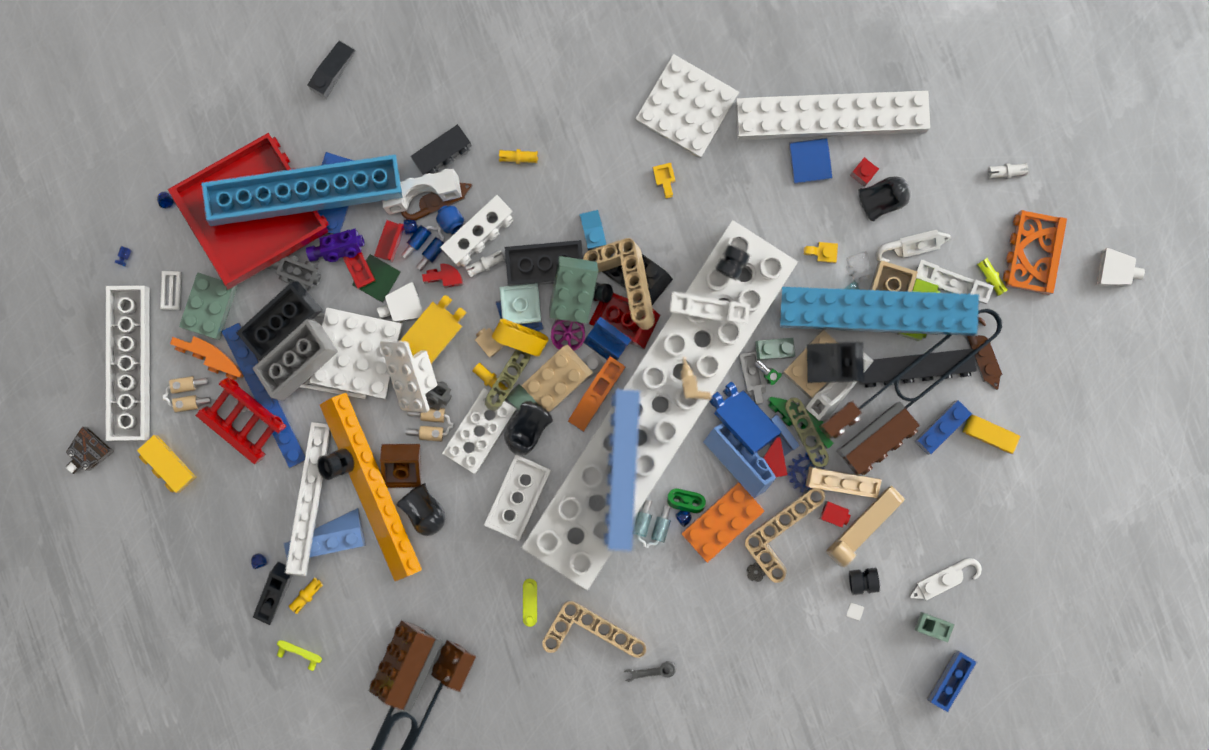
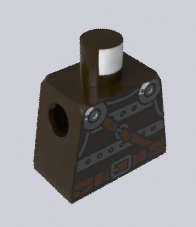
(87, 451)

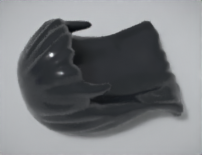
(884, 197)
(526, 428)
(423, 510)

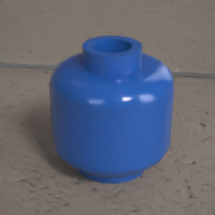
(449, 219)

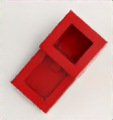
(448, 274)

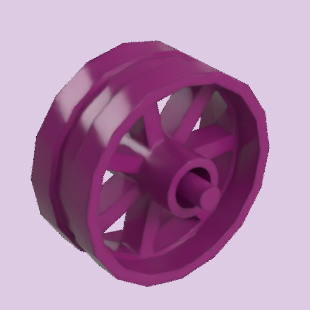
(568, 334)

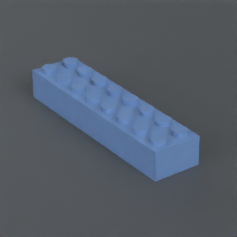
(623, 470)

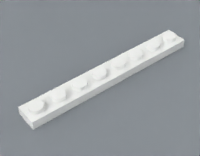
(307, 501)

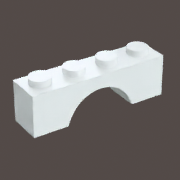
(443, 183)
(831, 396)

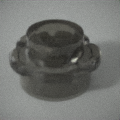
(752, 576)

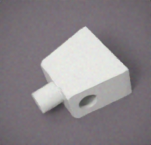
(1117, 269)
(402, 305)

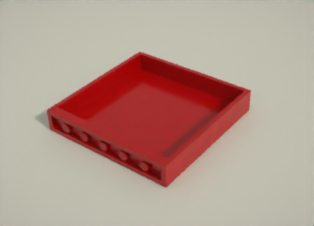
(252, 245)

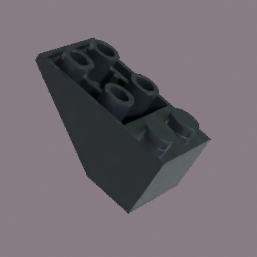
(656, 276)
(835, 362)

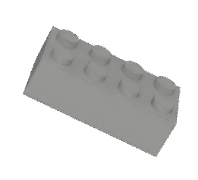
(295, 360)

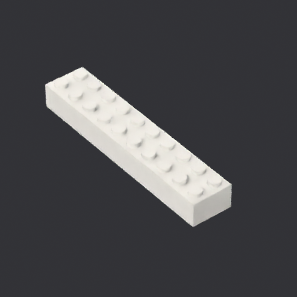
(832, 115)

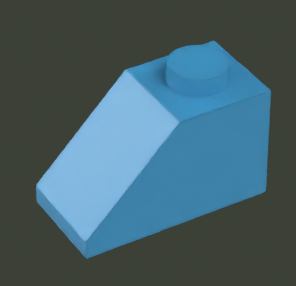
(593, 229)

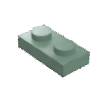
(775, 349)

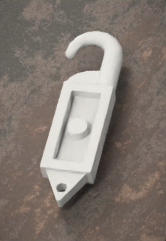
(914, 244)
(944, 579)

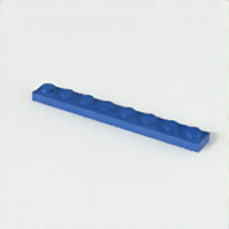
(246, 361)

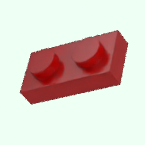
(359, 270)

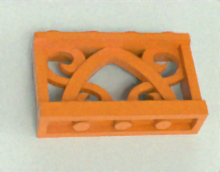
(1055, 234)

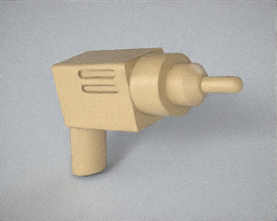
(690, 384)

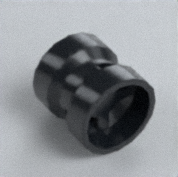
(603, 292)

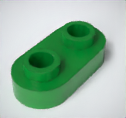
(686, 499)

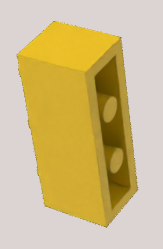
(165, 464)

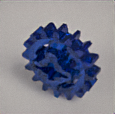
(798, 469)

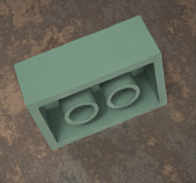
(573, 289)
(207, 306)

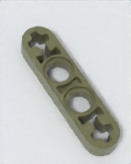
(508, 379)
(804, 433)

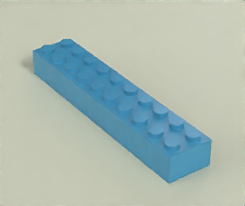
(302, 190)
(879, 311)

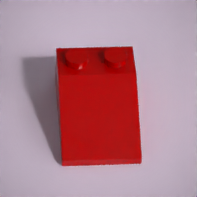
(618, 315)

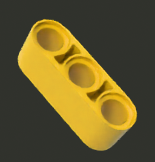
(520, 337)
(991, 434)

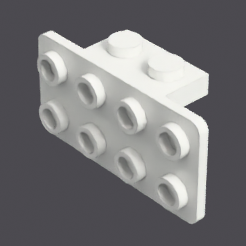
(409, 374)

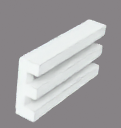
(171, 290)

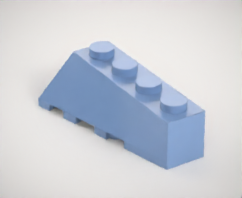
(749, 470)
(336, 535)

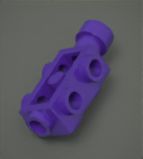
(336, 246)

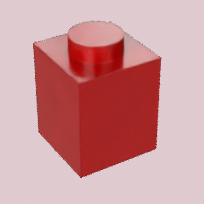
(864, 172)
(835, 514)

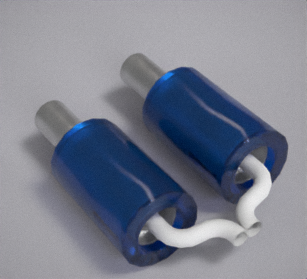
(418, 239)

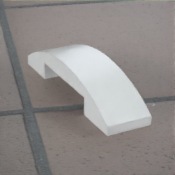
(953, 282)
(709, 308)

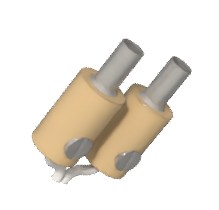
(183, 385)
(428, 432)

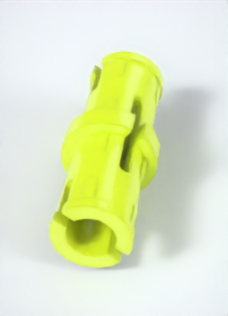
(992, 276)

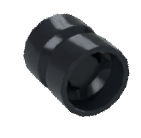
(733, 261)
(335, 464)
(864, 581)

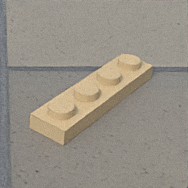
(843, 482)

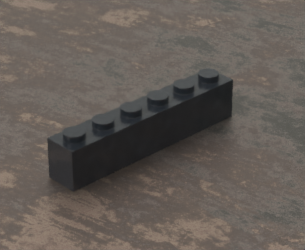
(931, 366)

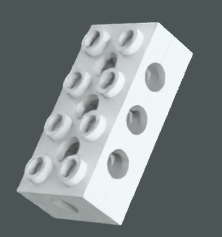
(479, 221)
(466, 433)
(504, 500)

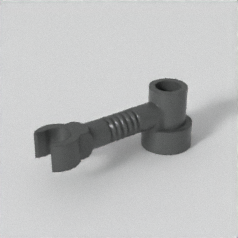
(653, 672)

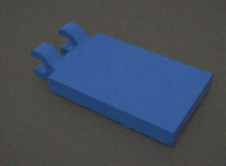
(744, 419)

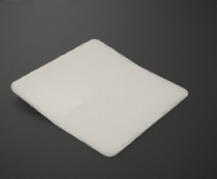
(855, 611)

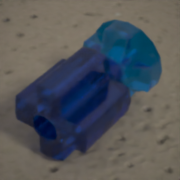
(123, 254)

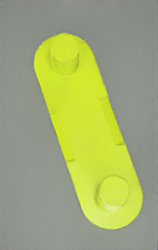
(530, 602)
(314, 658)

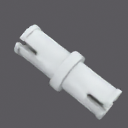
(1008, 170)
(485, 263)

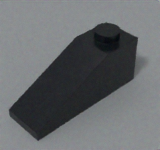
(331, 69)
(272, 594)

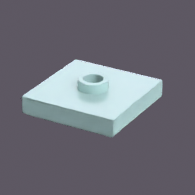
(520, 303)

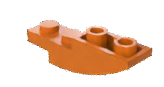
(215, 358)
(596, 393)

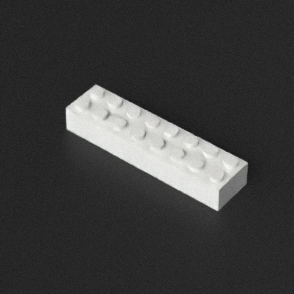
(127, 363)

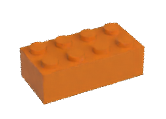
(722, 522)

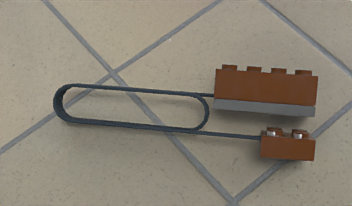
(890, 427)
(405, 670)

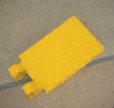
(434, 329)

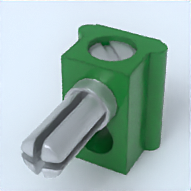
(770, 374)

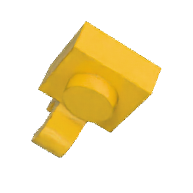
(664, 176)
(825, 252)

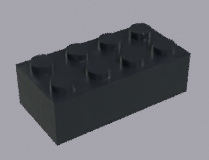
(538, 261)
(278, 319)

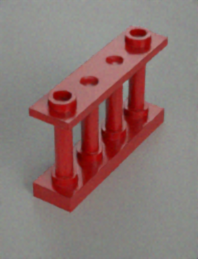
(224, 427)

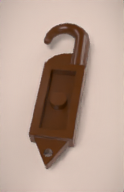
(432, 203)
(986, 359)

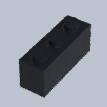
(442, 151)

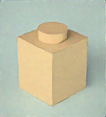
(487, 343)

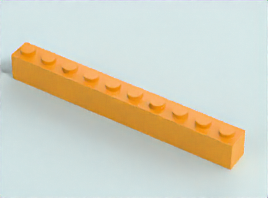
(371, 488)

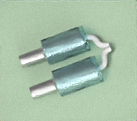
(660, 528)

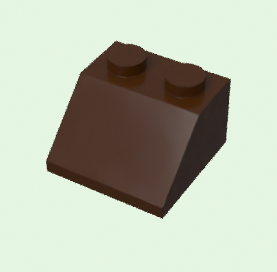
(401, 465)

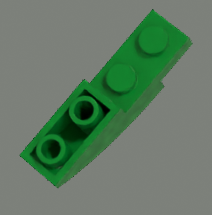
(778, 405)

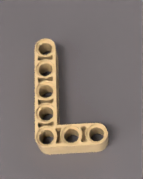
(631, 276)
(780, 527)
(844, 547)
(593, 628)

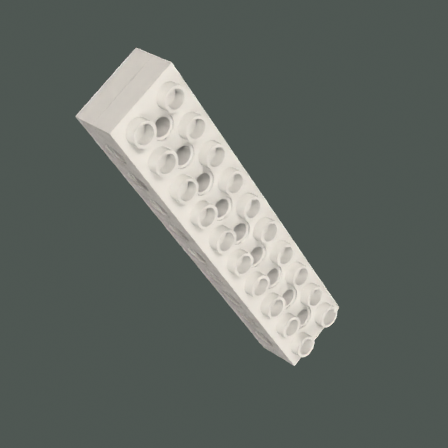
(655, 379)

